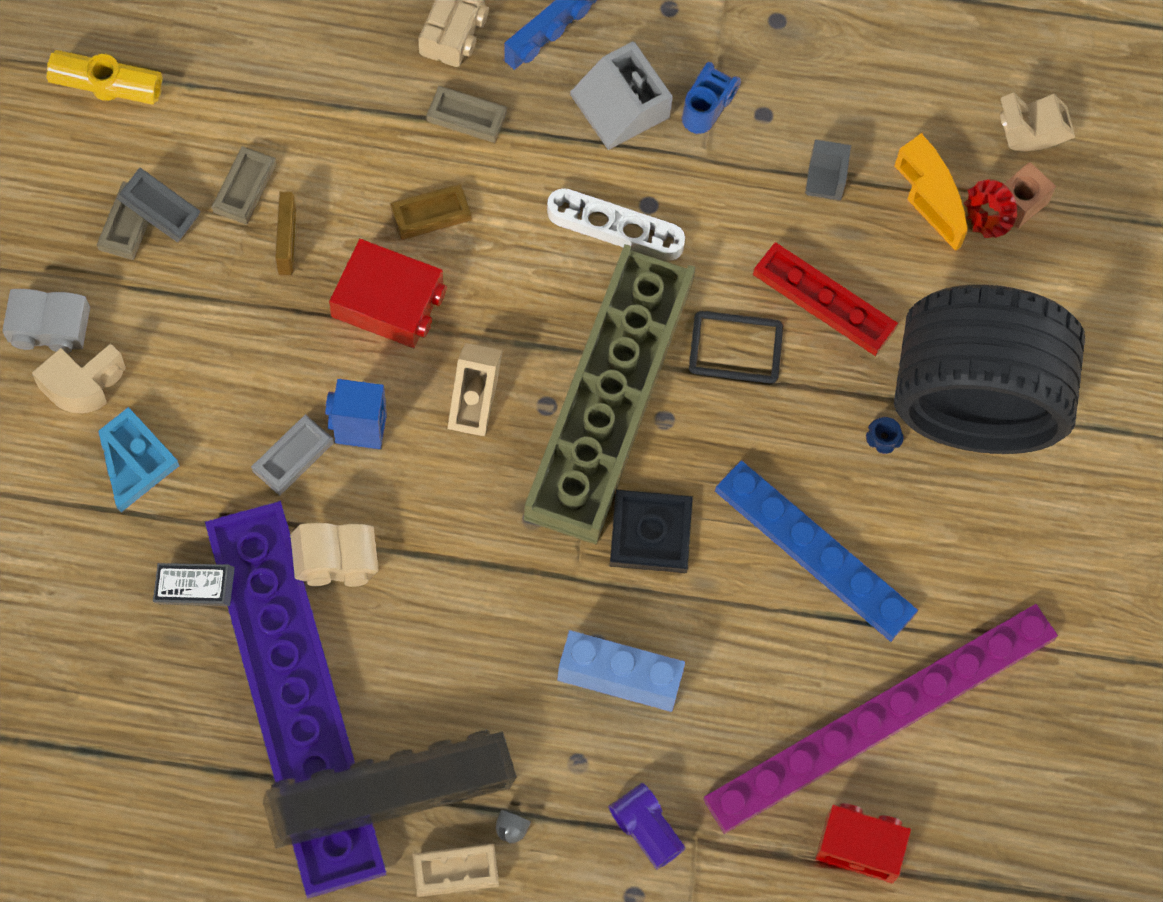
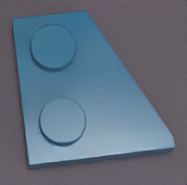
(133, 458)

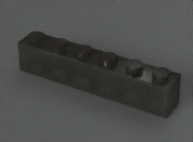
(388, 788)

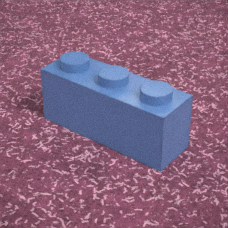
(620, 671)

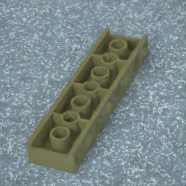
(608, 396)

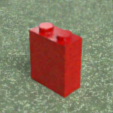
(387, 293)

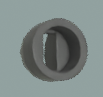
(511, 827)

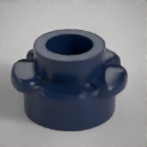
(888, 426)

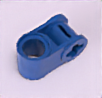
(710, 93)

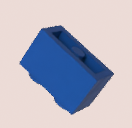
(357, 413)

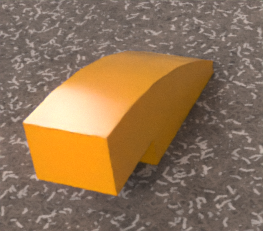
(933, 189)

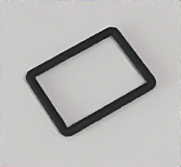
(733, 374)

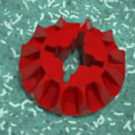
(999, 199)

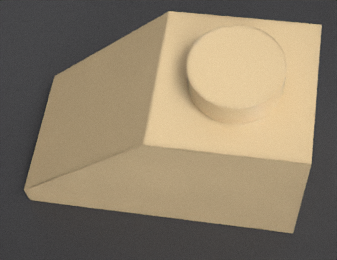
(474, 389)

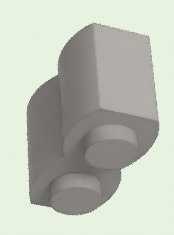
(46, 319)

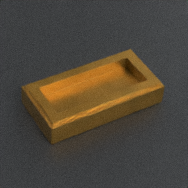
(431, 211)
(286, 233)

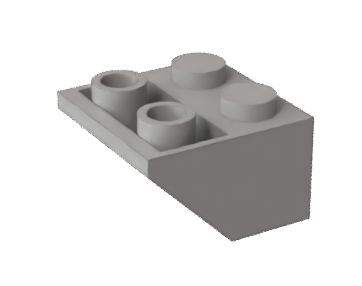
(622, 96)

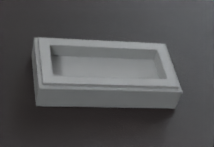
(292, 455)

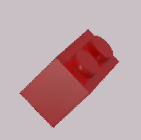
(863, 842)

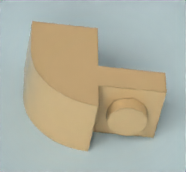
(1036, 124)
(76, 387)

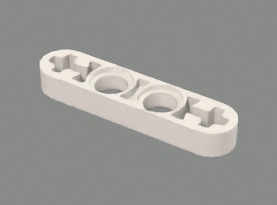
(618, 219)

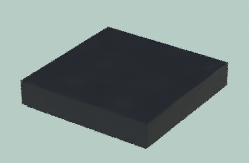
(651, 531)

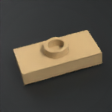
(455, 870)

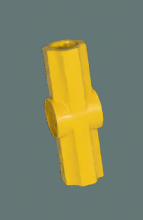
(124, 80)

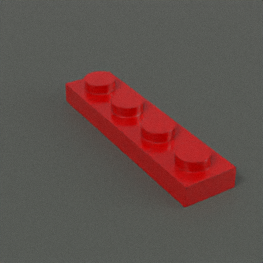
(825, 299)

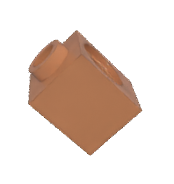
(1033, 186)

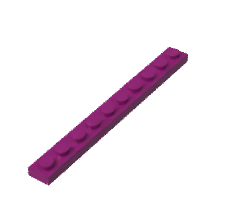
(879, 718)

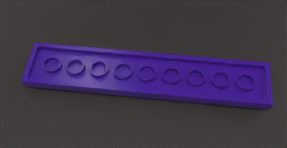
(290, 683)

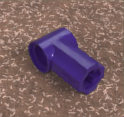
(640, 816)

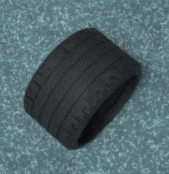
(990, 369)

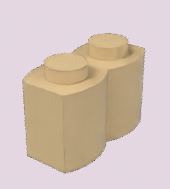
(334, 553)

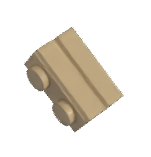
(450, 30)

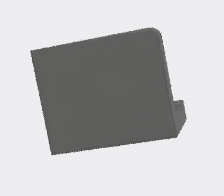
(828, 170)

